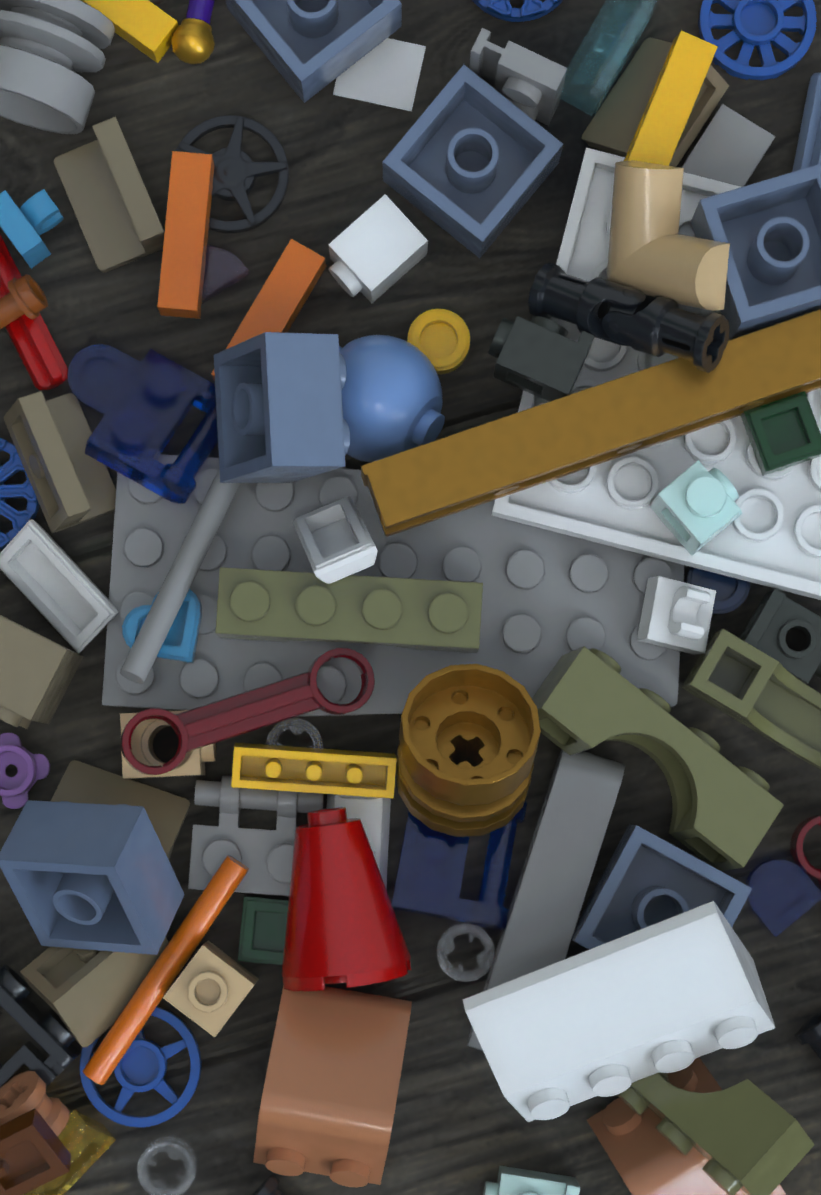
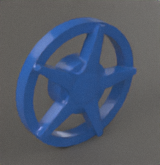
(144, 1069)

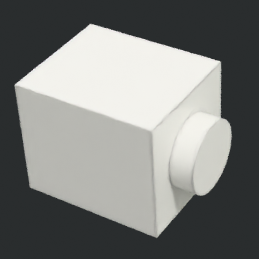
(376, 250)

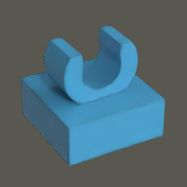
(27, 223)

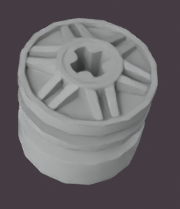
(39, 59)

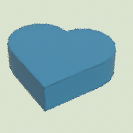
(183, 635)

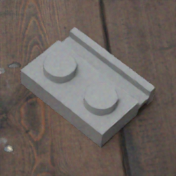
(520, 76)

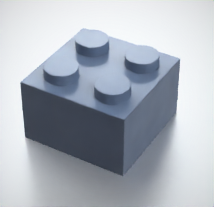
(316, 38)
(471, 161)
(771, 249)
(280, 408)
(91, 876)
(649, 884)

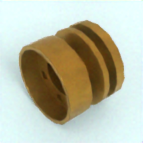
(466, 749)

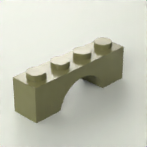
(350, 610)
(758, 695)
(715, 805)
(737, 1129)

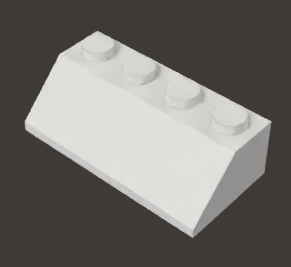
(620, 1013)

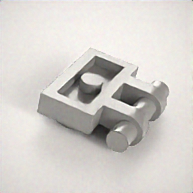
(263, 851)

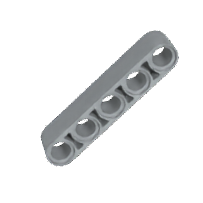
(556, 868)

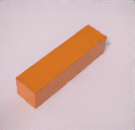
(186, 235)
(282, 293)

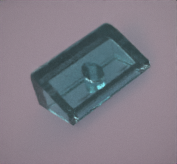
(605, 52)

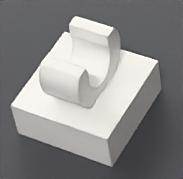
(676, 615)

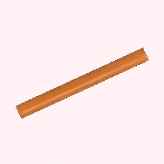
(165, 970)

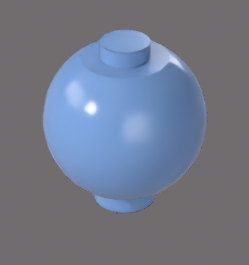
(389, 397)

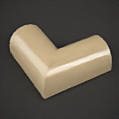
(646, 241)

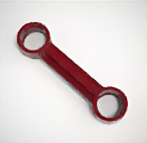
(249, 711)

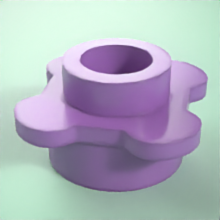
(29, 766)

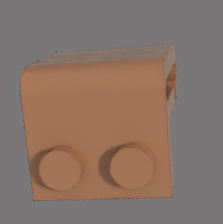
(332, 1085)
(645, 1156)

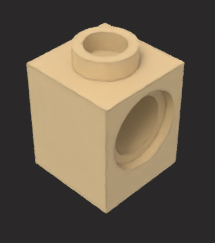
(143, 751)
(210, 988)

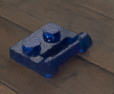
(145, 421)
(434, 868)

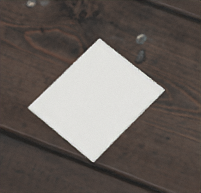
(384, 75)

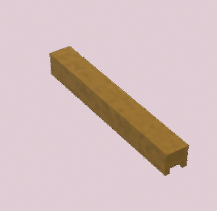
(593, 426)

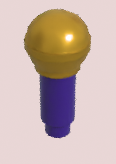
(193, 38)

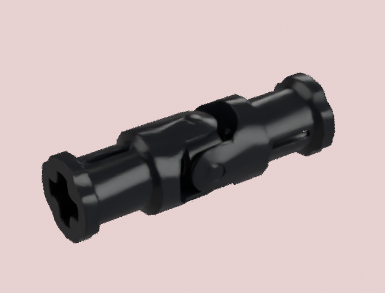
(629, 317)

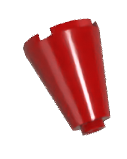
(339, 909)

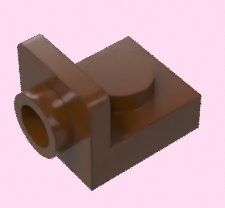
(30, 1154)

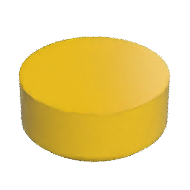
(441, 338)

